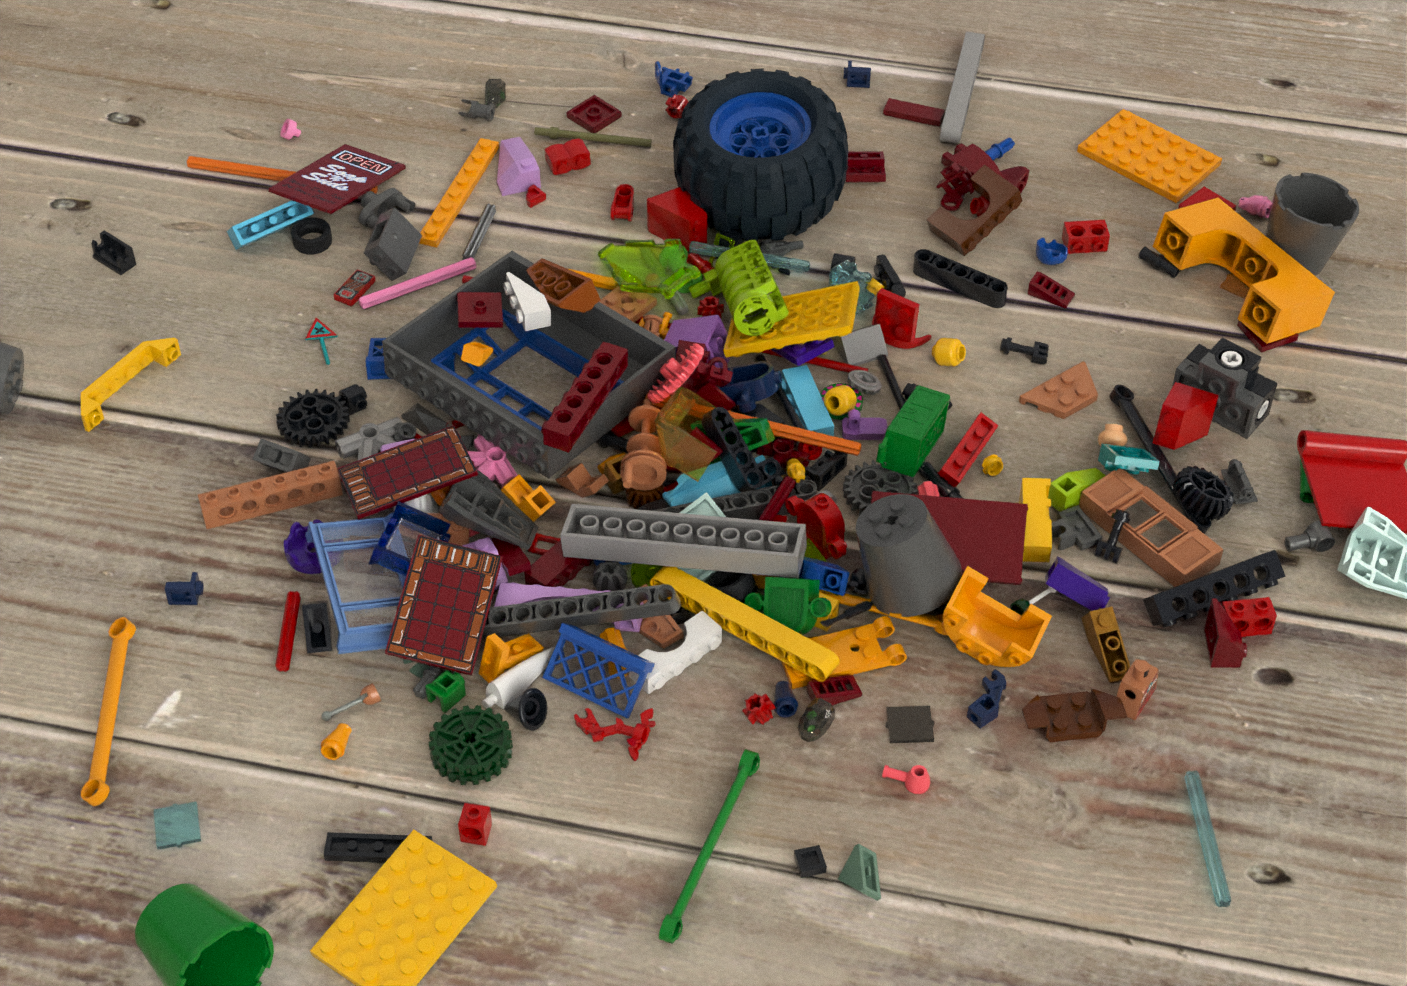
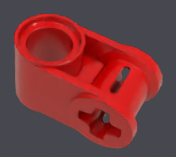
(623, 203)

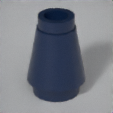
(784, 700)

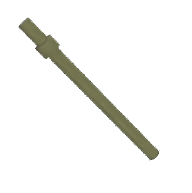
(555, 133)

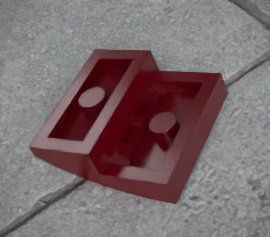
(866, 167)

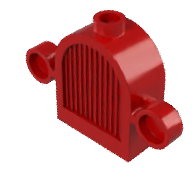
(823, 523)

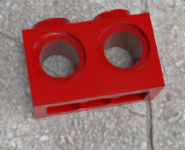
(1086, 236)
(1252, 615)

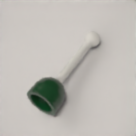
(1021, 605)

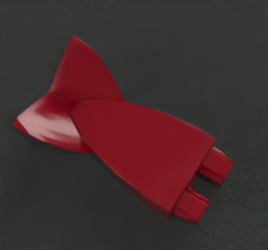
(976, 158)

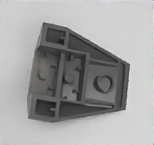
(486, 509)

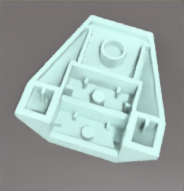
(1376, 554)

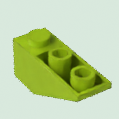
(1067, 489)

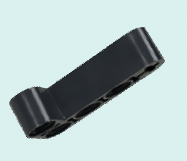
(737, 448)

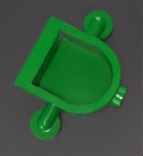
(791, 602)

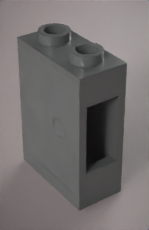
(392, 244)

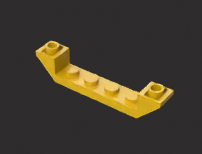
(161, 351)

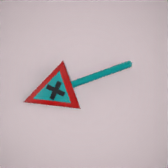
(320, 331)

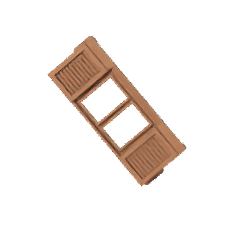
(1177, 561)

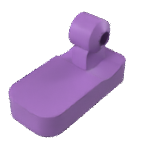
(863, 428)

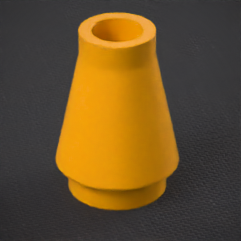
(335, 743)

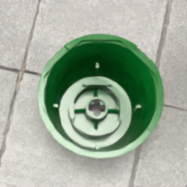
(201, 940)

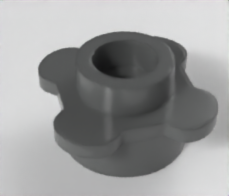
(402, 428)

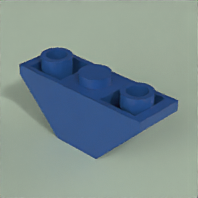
(831, 576)

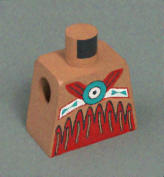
(1141, 680)

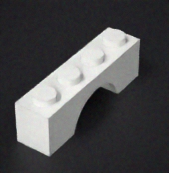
(700, 637)

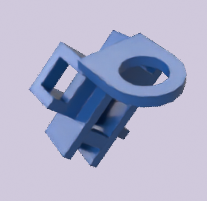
(671, 79)

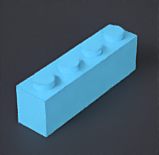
(268, 223)
(806, 399)

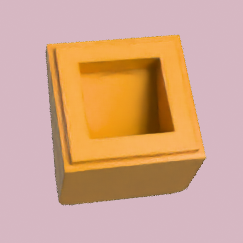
(476, 353)

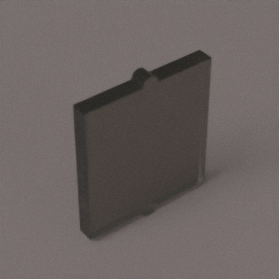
(909, 724)

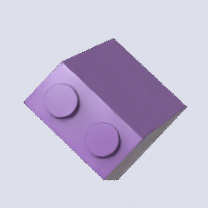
(700, 330)

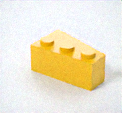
(1038, 523)

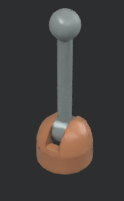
(368, 696)

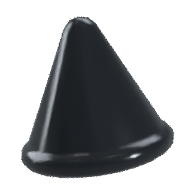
(529, 709)

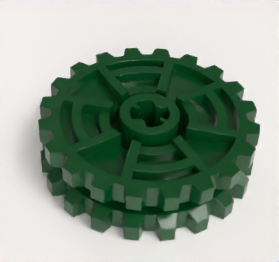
(470, 745)

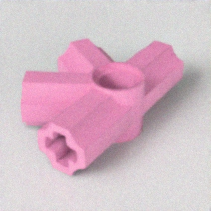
(492, 461)

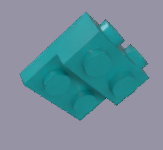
(1128, 458)

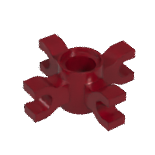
(783, 451)

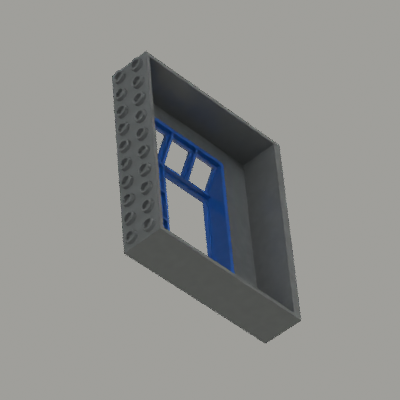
(418, 349)

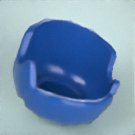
(1051, 253)

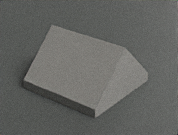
(861, 345)

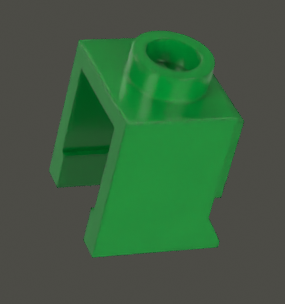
(448, 688)

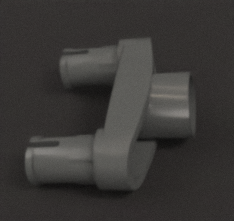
(378, 204)

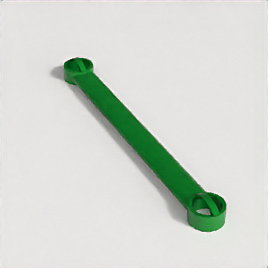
(672, 922)

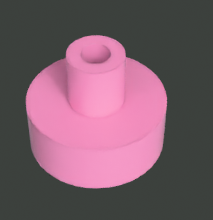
(289, 129)

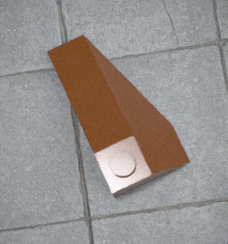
(563, 287)

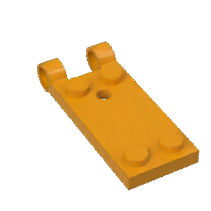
(865, 659)

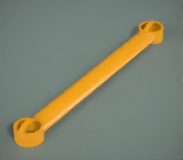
(852, 600)
(108, 712)

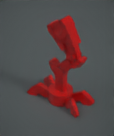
(638, 733)

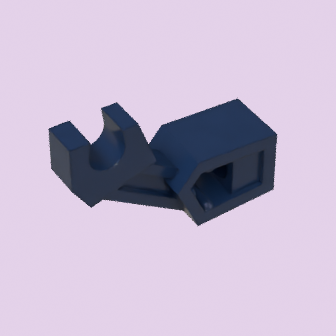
(976, 711)

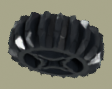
(1203, 493)

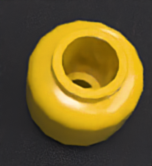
(948, 352)
(840, 400)

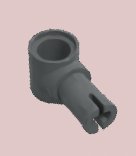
(1314, 536)

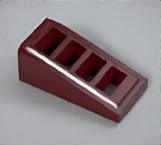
(1045, 287)
(815, 688)

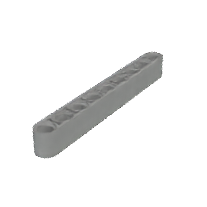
(962, 88)

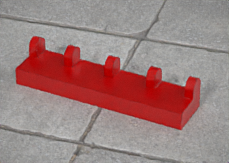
(968, 449)

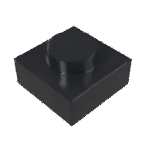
(810, 861)

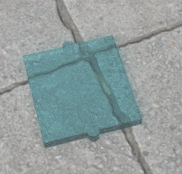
(177, 825)

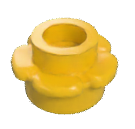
(874, 286)
(992, 465)

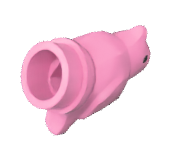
(1256, 205)

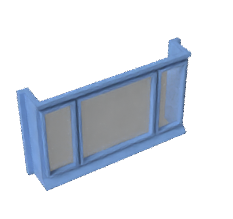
(360, 594)

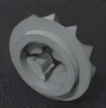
(864, 382)

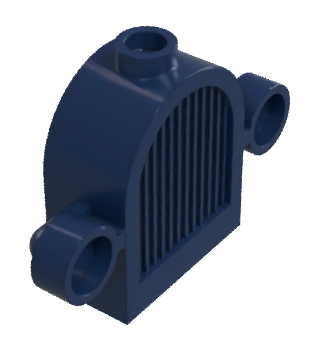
(751, 384)

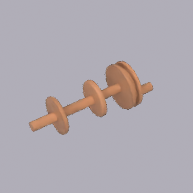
(643, 465)

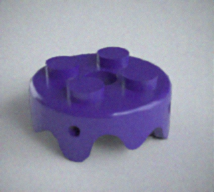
(298, 550)

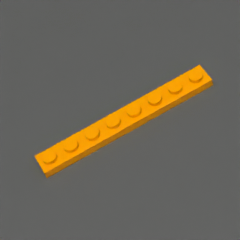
(458, 192)

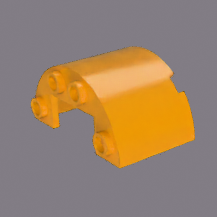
(989, 628)

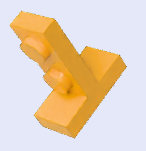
(504, 655)

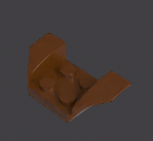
(1073, 714)

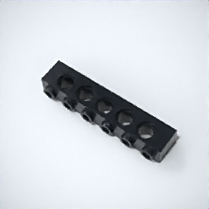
(1160, 605)

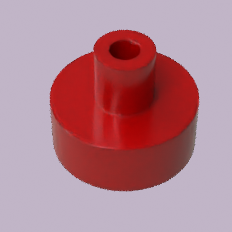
(814, 451)

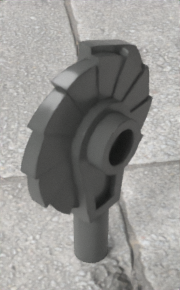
(779, 248)

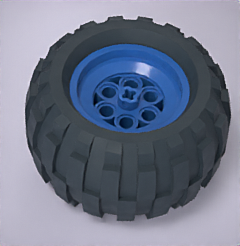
(761, 153)

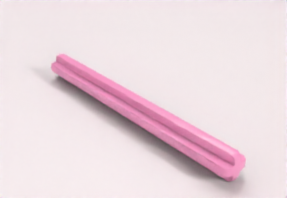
(417, 283)

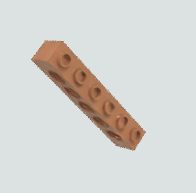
(270, 494)

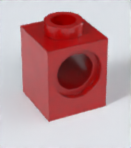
(475, 824)

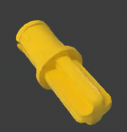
(795, 470)

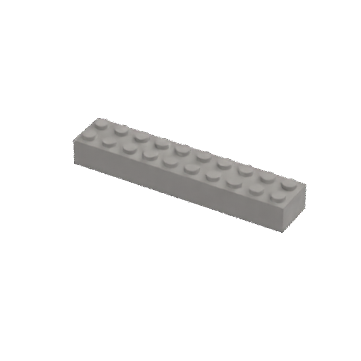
(684, 540)

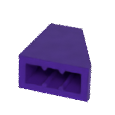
(1076, 585)

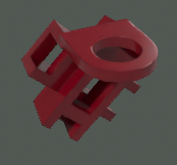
(957, 192)
(706, 372)

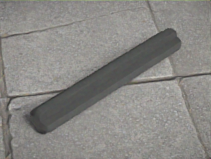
(479, 231)

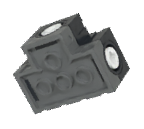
(1234, 376)

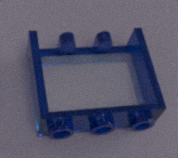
(400, 536)

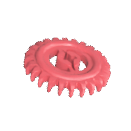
(676, 374)

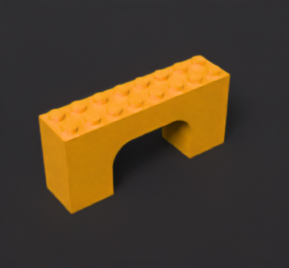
(1282, 292)

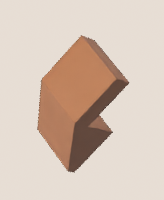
(580, 482)

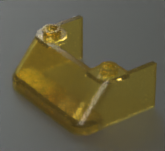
(672, 429)

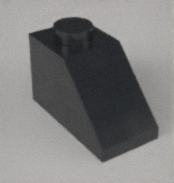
(317, 626)

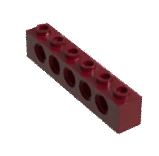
(585, 397)

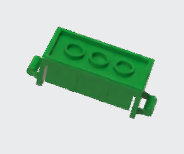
(914, 431)

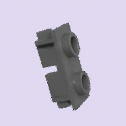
(1239, 483)

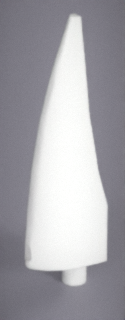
(516, 680)

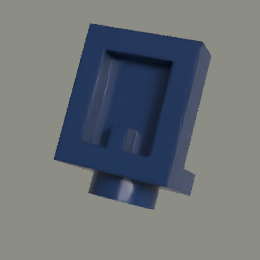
(857, 76)
(184, 592)

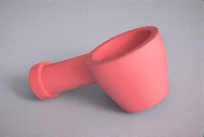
(913, 783)

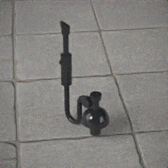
(857, 585)

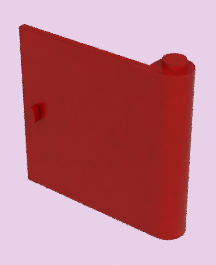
(1354, 474)

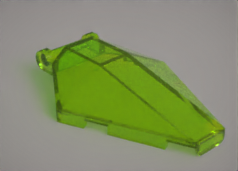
(648, 266)

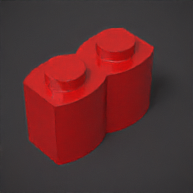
(567, 156)

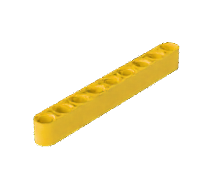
(750, 624)

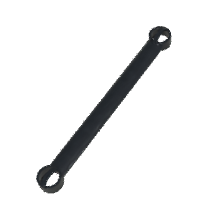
(1123, 398)

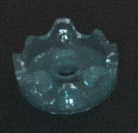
(846, 273)

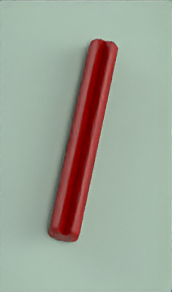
(288, 631)

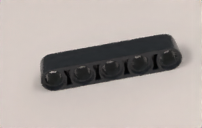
(960, 278)

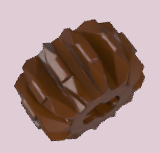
(637, 498)

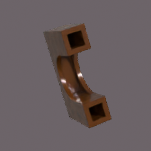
(966, 234)

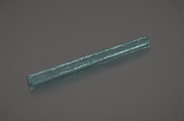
(771, 260)
(1207, 839)

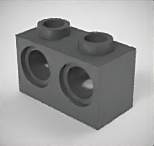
(279, 457)

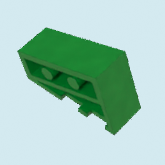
(754, 431)

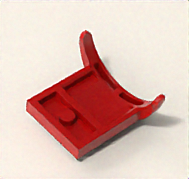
(898, 320)

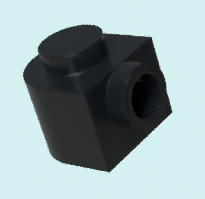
(354, 397)

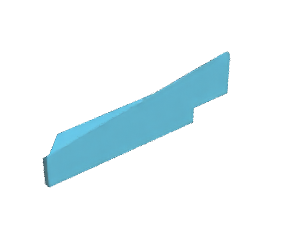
(713, 481)

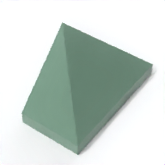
(862, 872)

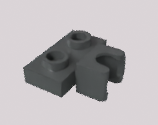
(1075, 527)

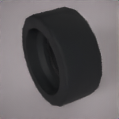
(315, 245)
(733, 584)

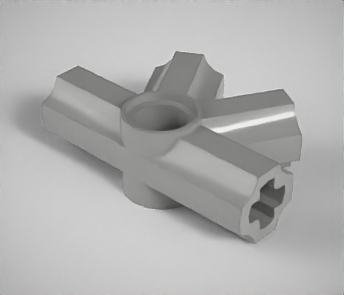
(368, 439)

